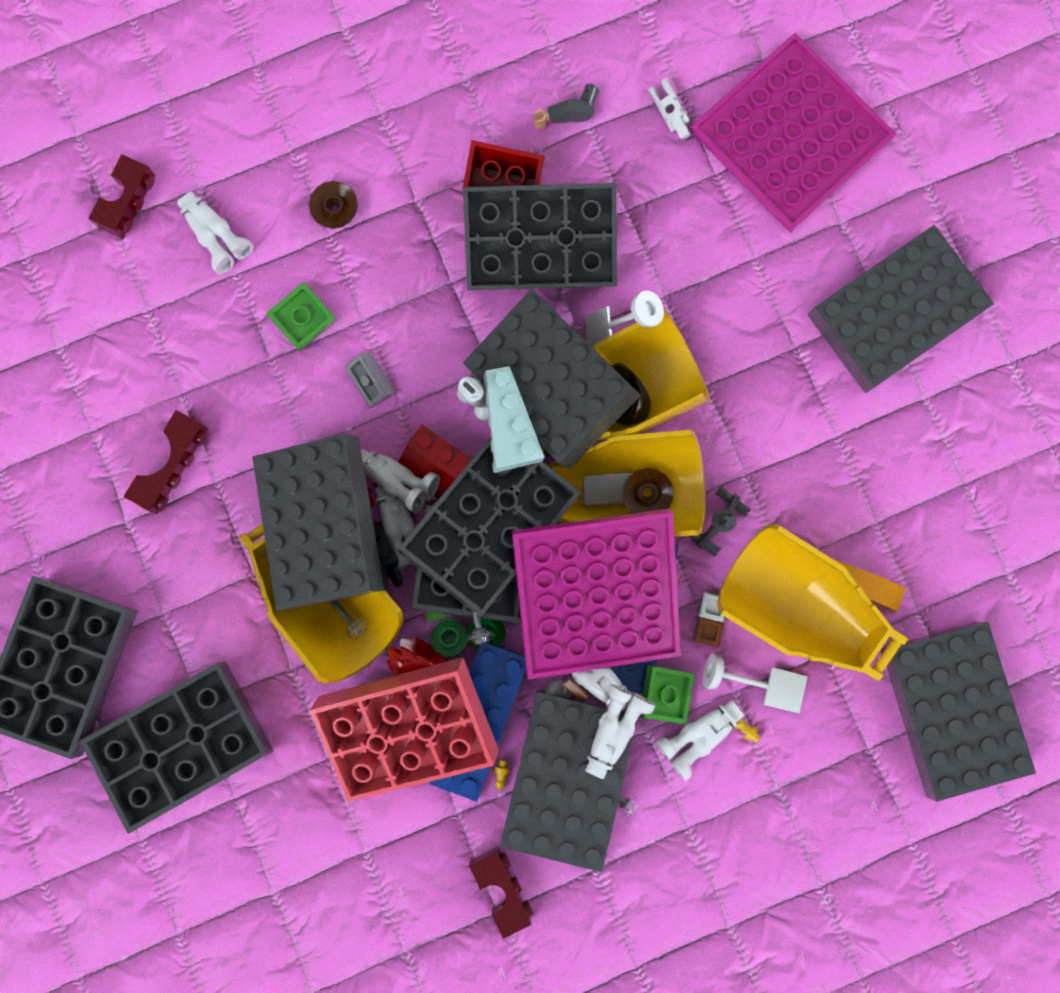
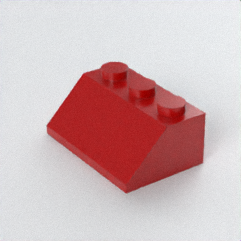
(501, 166)
(431, 453)

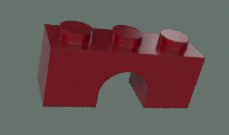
(118, 215)
(493, 870)

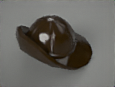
(641, 407)

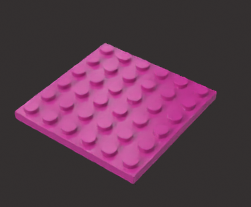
(792, 132)
(597, 593)

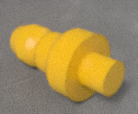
(749, 732)
(502, 771)

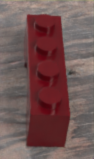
(184, 437)

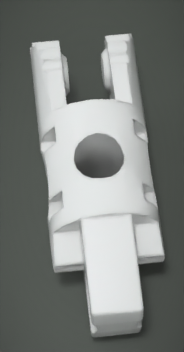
(678, 118)

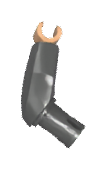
(569, 110)

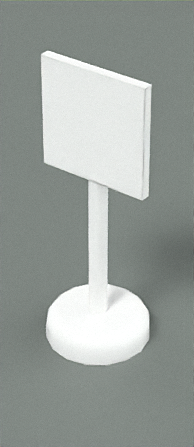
(645, 309)
(783, 689)

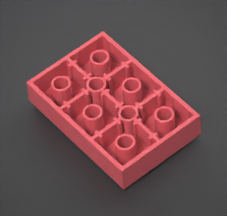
(405, 730)

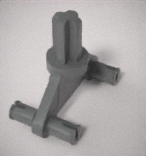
(722, 520)

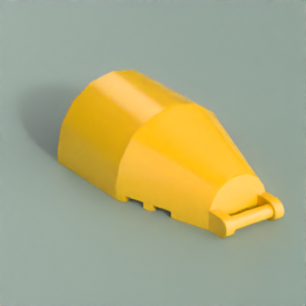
(664, 367)
(671, 452)
(805, 604)
(319, 631)

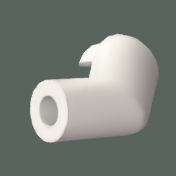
(557, 688)

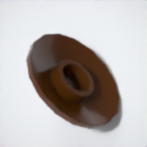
(332, 194)
(647, 478)

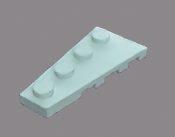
(512, 432)

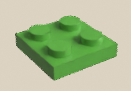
(301, 316)
(669, 692)

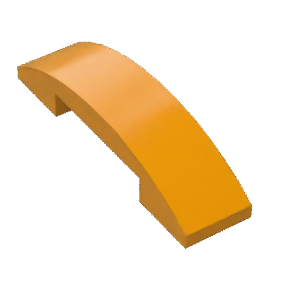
(877, 589)

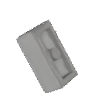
(370, 379)
(604, 489)

